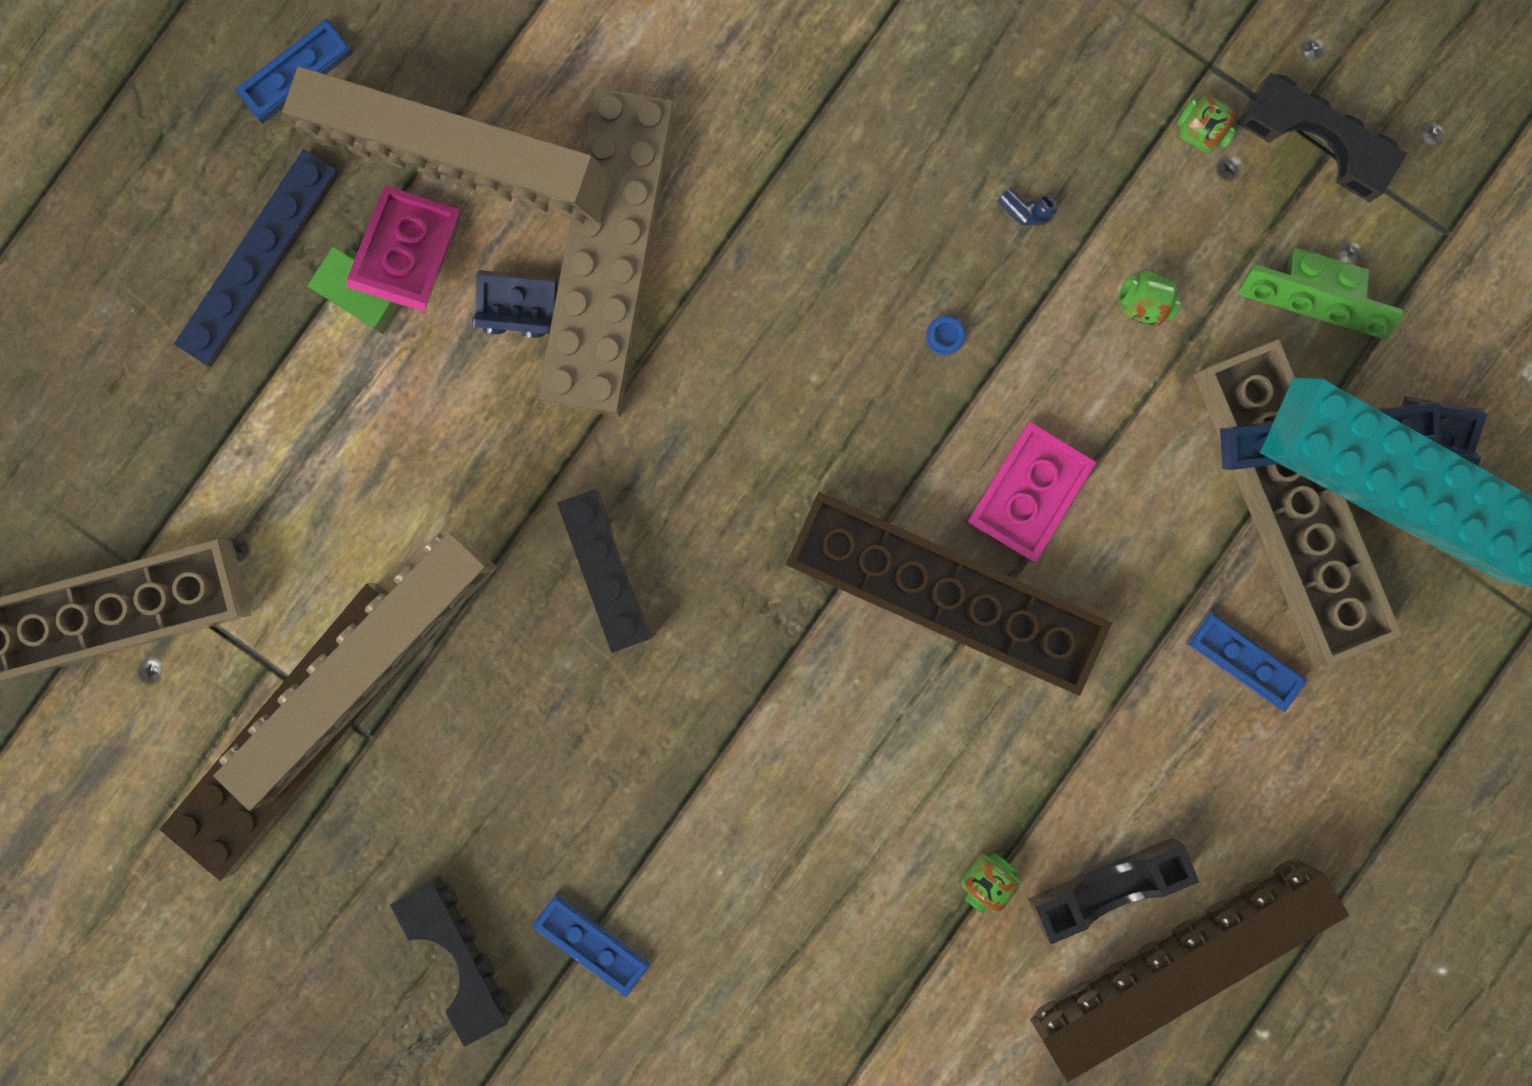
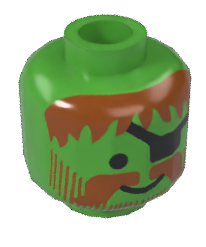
(1207, 123)
(1149, 298)
(990, 883)

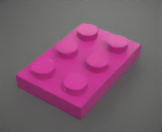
(403, 248)
(1031, 492)

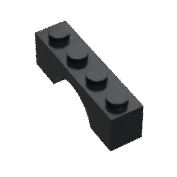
(1363, 159)
(603, 570)
(1140, 876)
(432, 915)

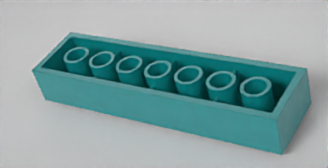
(1404, 478)

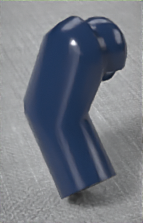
(1028, 212)

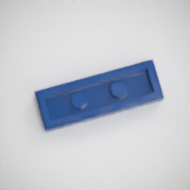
(269, 87)
(1246, 661)
(591, 945)

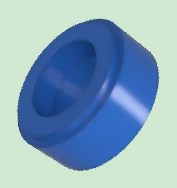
(945, 335)

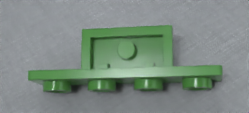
(1323, 291)

